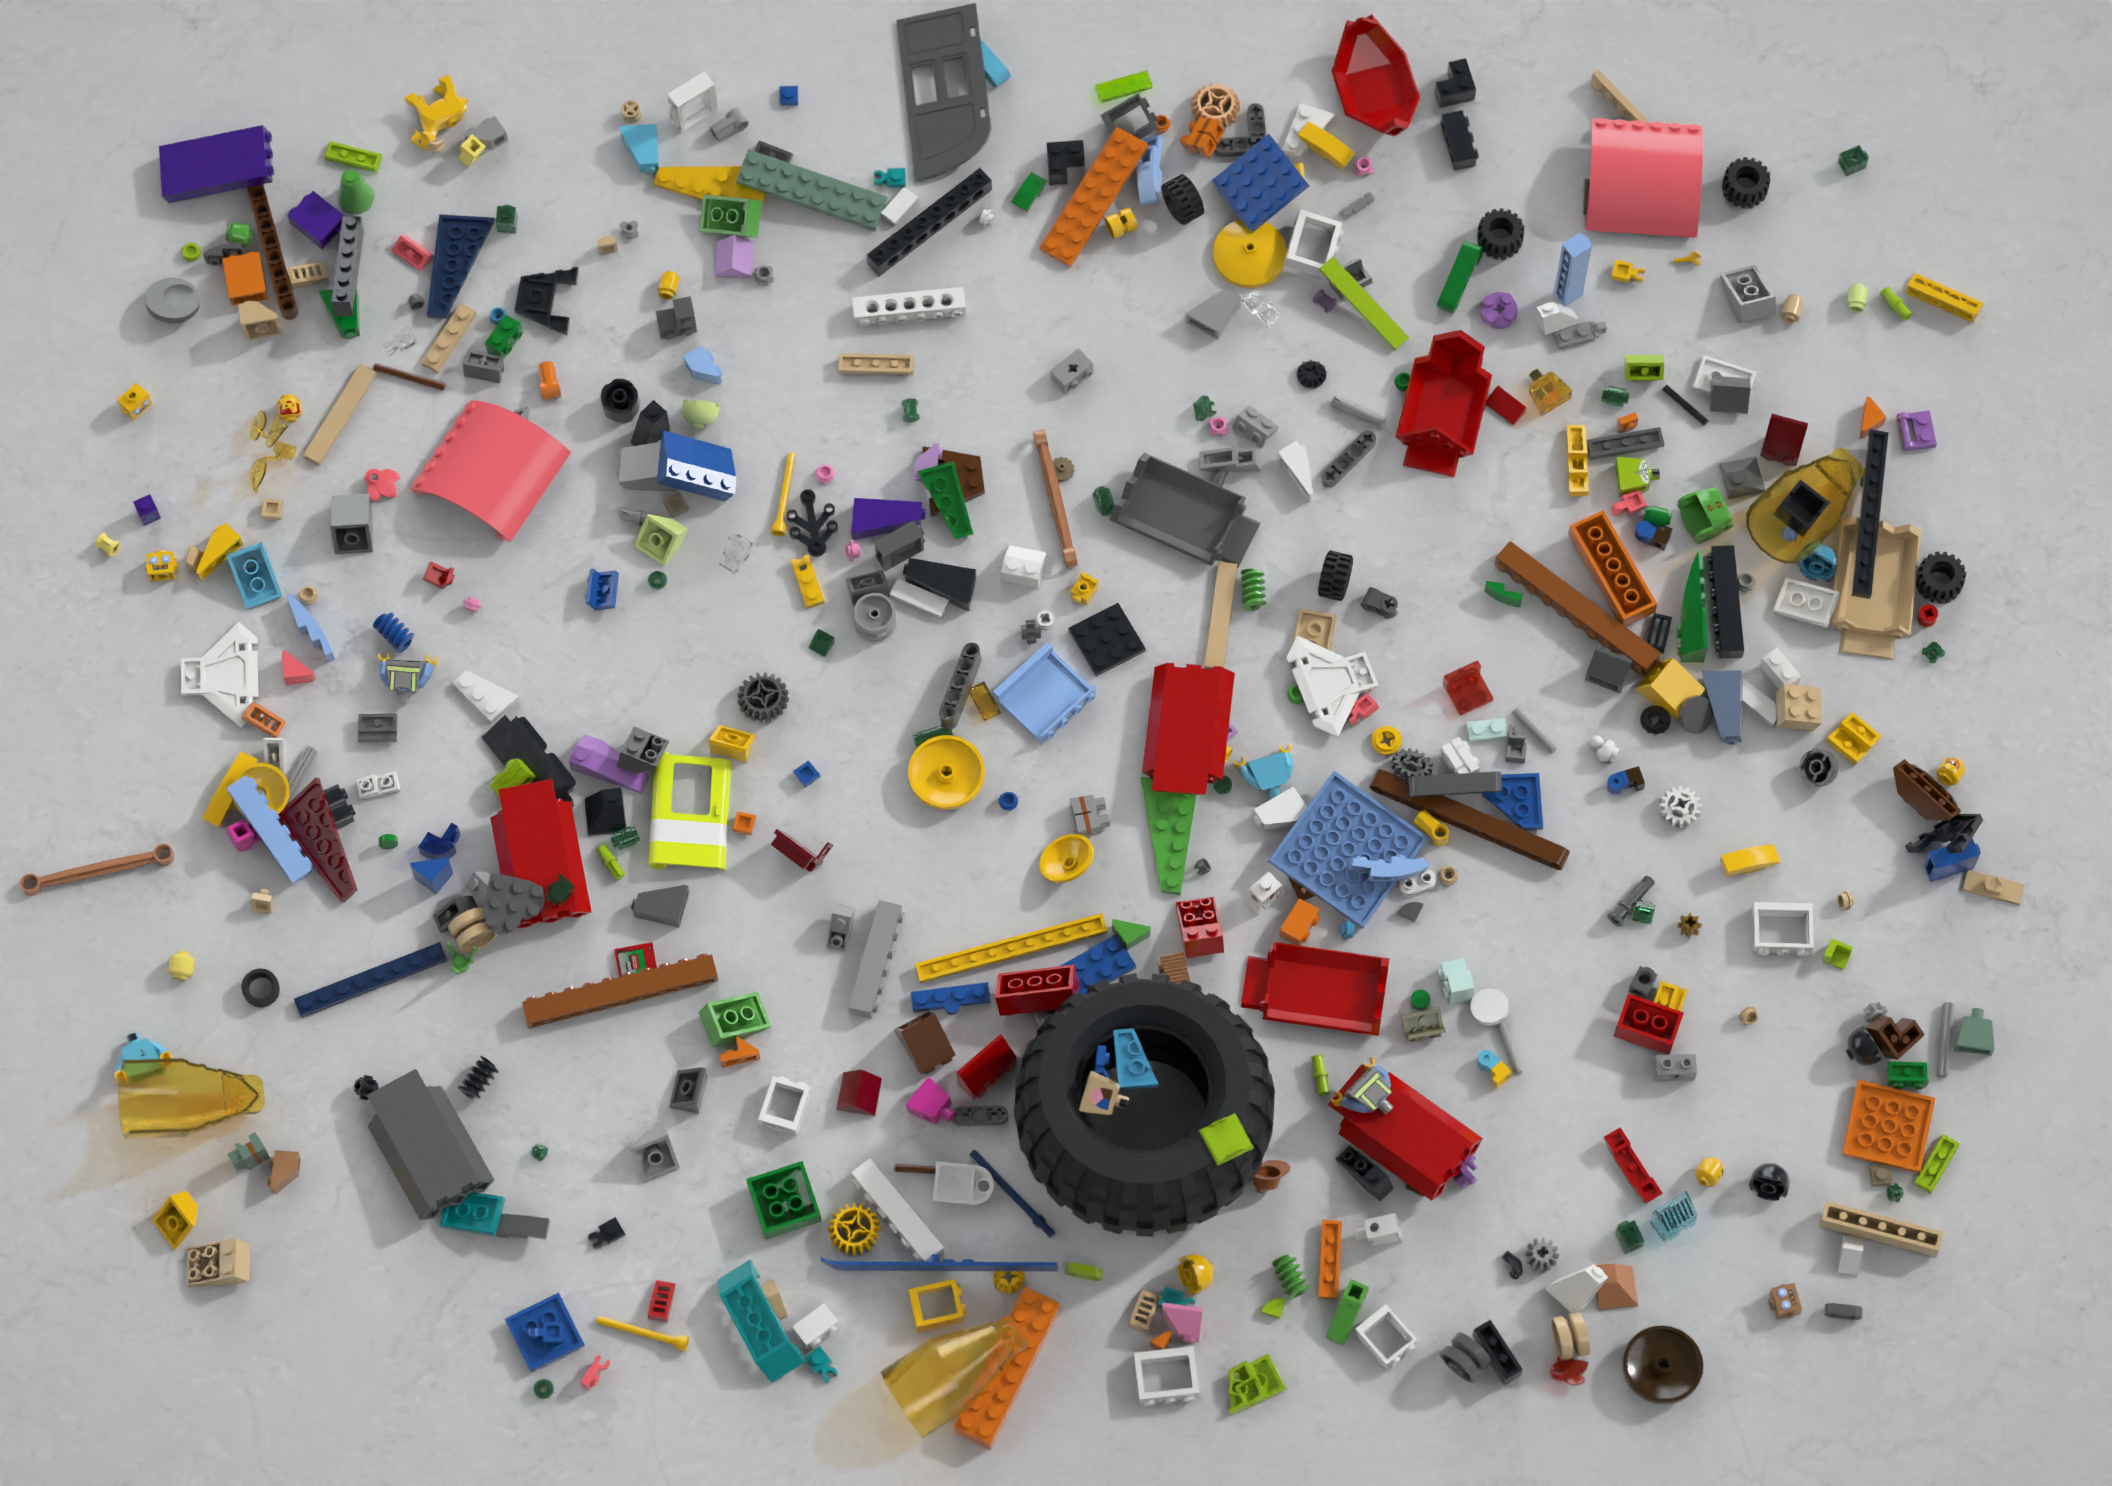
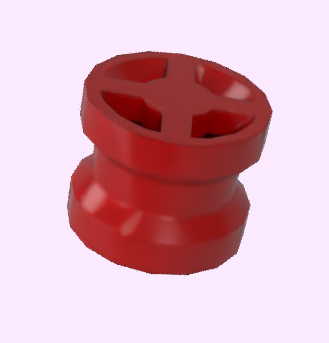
(1925, 619)

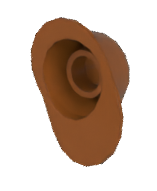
(1270, 1175)

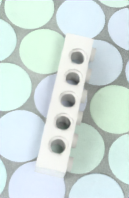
(916, 299)

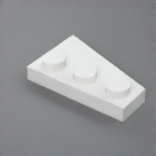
(1294, 145)

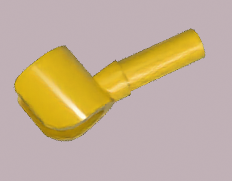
(1691, 258)

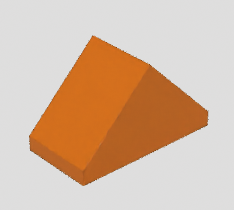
(1872, 417)

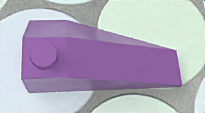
(600, 761)

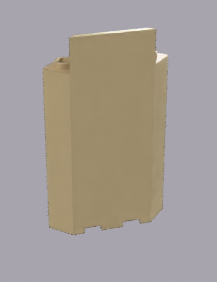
(1874, 623)

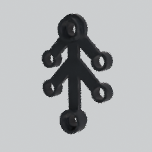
(813, 525)

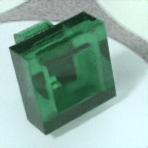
(1203, 409)
(1643, 912)

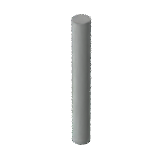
(1534, 730)
(1509, 1048)

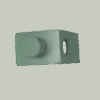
(1976, 1034)

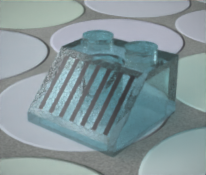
(1674, 1217)

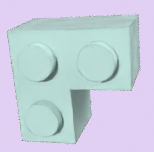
(1456, 981)

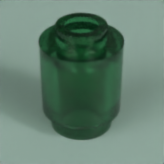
(1615, 396)
(1103, 500)
(625, 838)

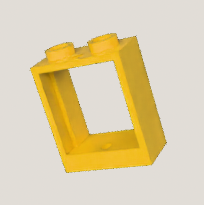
(923, 1325)

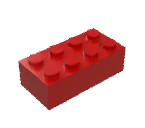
(1035, 989)

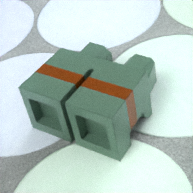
(250, 1154)

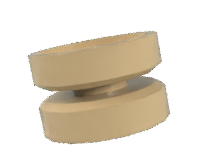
(471, 930)
(1570, 1336)

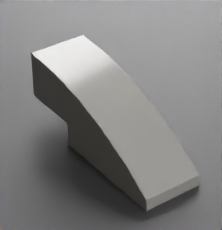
(1230, 459)

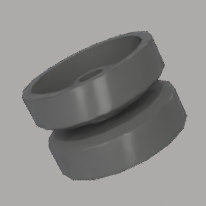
(1465, 1357)

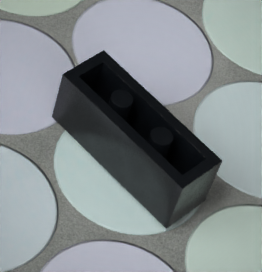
(1459, 140)
(1501, 1356)

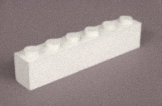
(896, 1211)

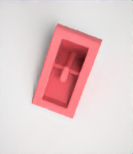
(295, 671)

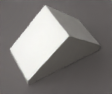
(275, 752)
(1850, 1255)

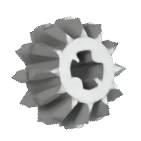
(1534, 1254)

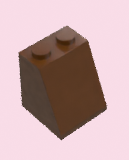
(925, 1042)

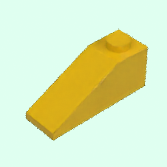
(222, 542)

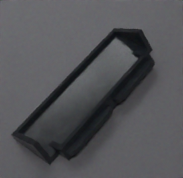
(521, 741)

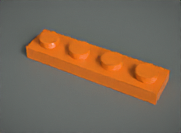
(1330, 1259)

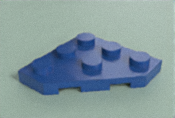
(1520, 800)

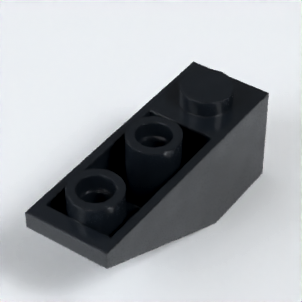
(1365, 1173)

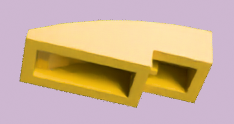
(1326, 145)
(1749, 860)

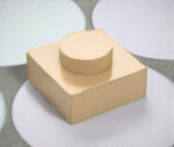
(607, 245)
(272, 509)

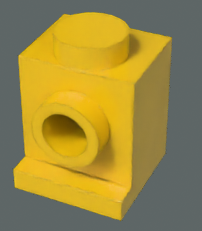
(1084, 596)

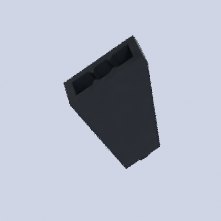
(650, 424)

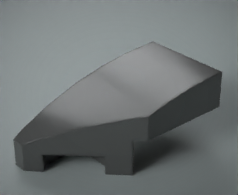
(1515, 746)

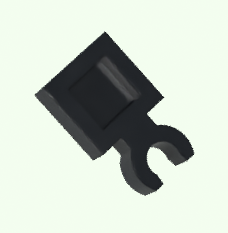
(609, 1231)

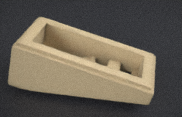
(299, 270)
(1144, 1327)

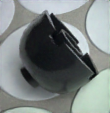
(1862, 1048)
(1770, 1181)

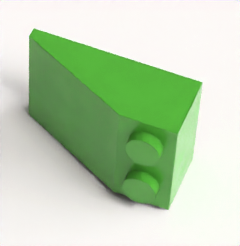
(730, 216)
(734, 1017)

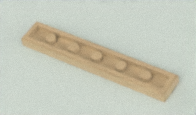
(340, 414)
(1220, 615)

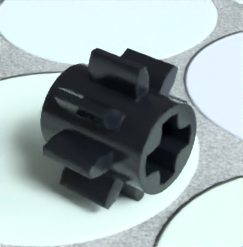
(365, 1086)

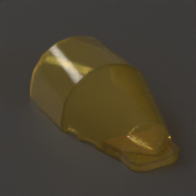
(1832, 478)
(182, 1097)
(952, 1371)

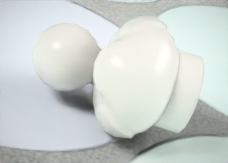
(1607, 751)

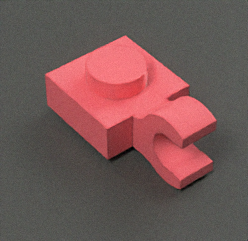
(1631, 502)
(592, 1375)

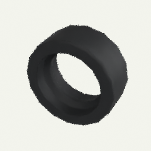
(253, 975)

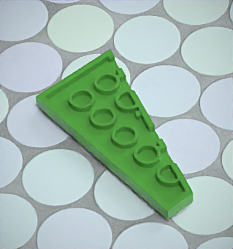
(1170, 829)

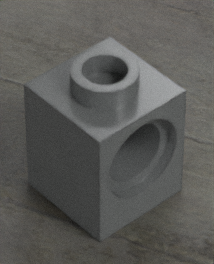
(1639, 989)

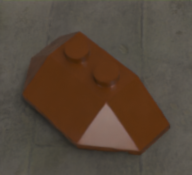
(1924, 793)

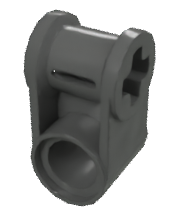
(1377, 601)

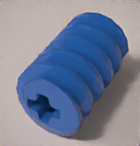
(393, 632)

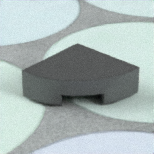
(1411, 910)

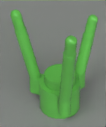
(461, 962)

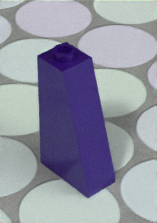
(882, 516)

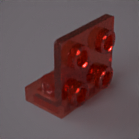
(1467, 688)

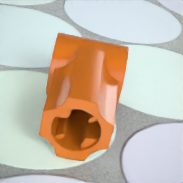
(549, 383)

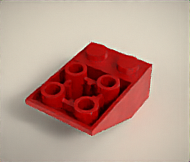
(1200, 927)

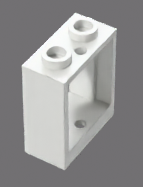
(778, 1123)
(1375, 1319)

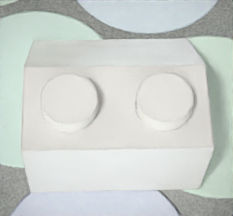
(1023, 566)

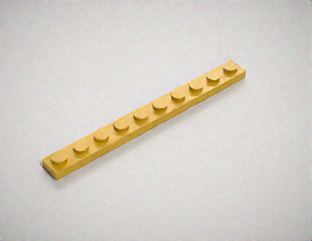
(1011, 948)

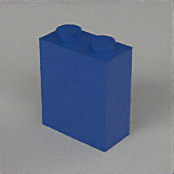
(1943, 864)

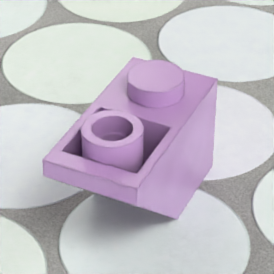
(927, 460)

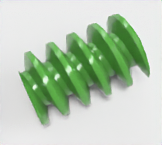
(1252, 589)
(1289, 1276)

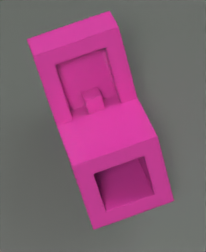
(242, 835)

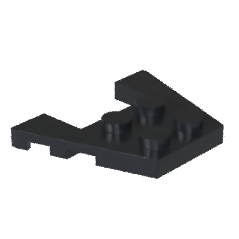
(537, 296)
(1957, 830)

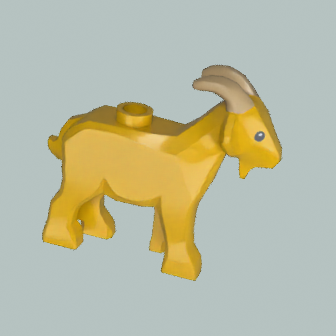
(438, 115)

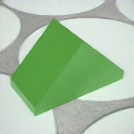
(1130, 933)

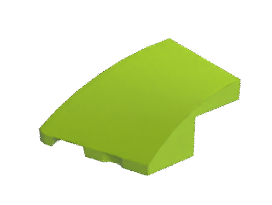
(1254, 1383)

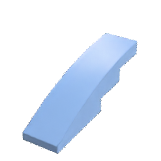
(308, 625)

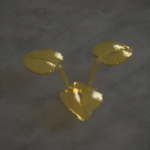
(281, 449)

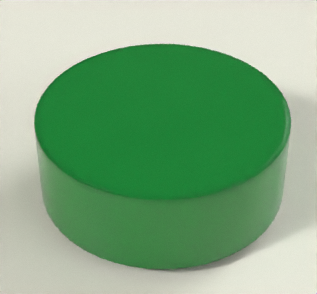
(388, 841)
(1420, 999)

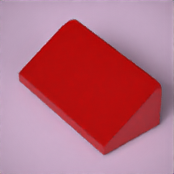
(1506, 405)

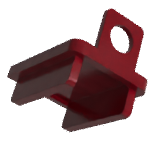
(797, 852)

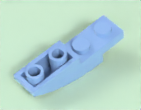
(1148, 171)
(1397, 868)

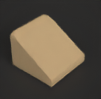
(193, 558)

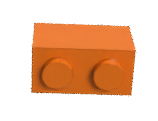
(1299, 922)

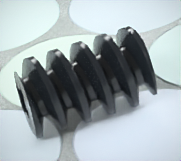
(478, 1078)

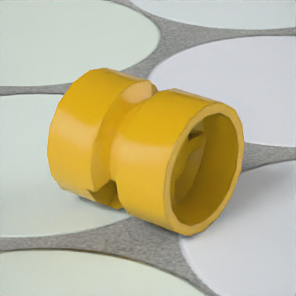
(1115, 226)

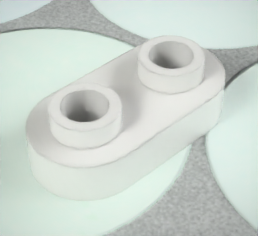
(1418, 883)

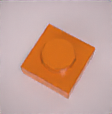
(1627, 422)
(744, 823)

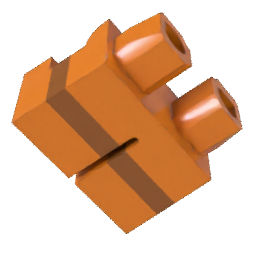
(1203, 136)

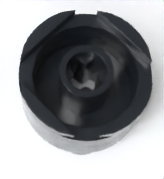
(614, 408)

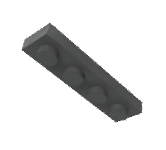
(1625, 443)

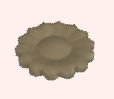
(1063, 468)

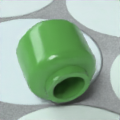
(239, 233)

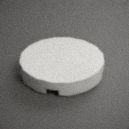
(1489, 1006)

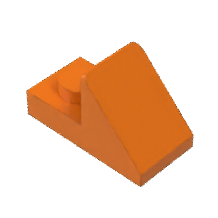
(745, 1054)

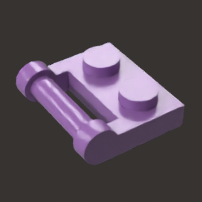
(1922, 430)

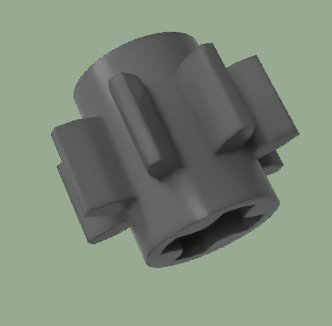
(1030, 631)

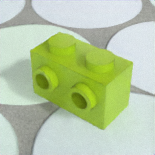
(1643, 367)

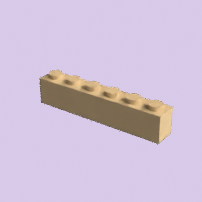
(1881, 1229)

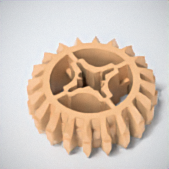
(1219, 97)

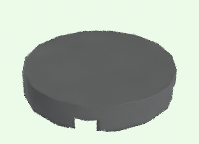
(1695, 714)

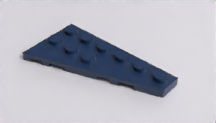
(456, 250)

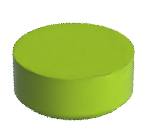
(191, 252)

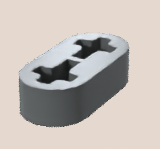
(1843, 1311)

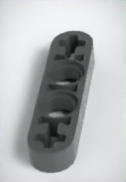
(1351, 460)

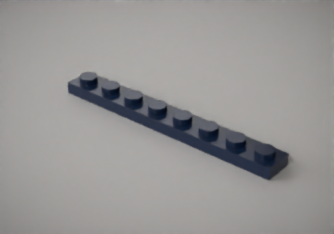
(370, 979)

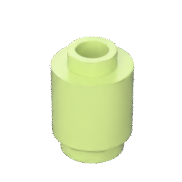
(1857, 298)

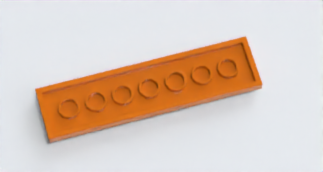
(1094, 197)

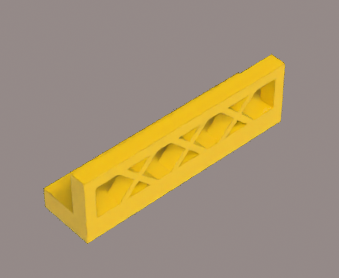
(1942, 300)

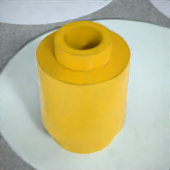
(668, 285)

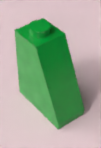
(346, 325)

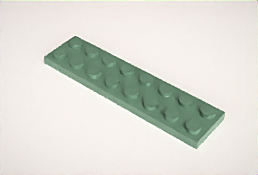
(811, 190)

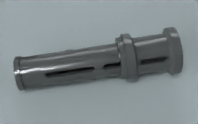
(1626, 906)

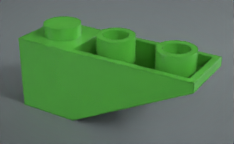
(1347, 1312)

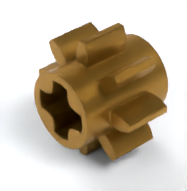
(1694, 924)

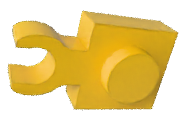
(1624, 271)

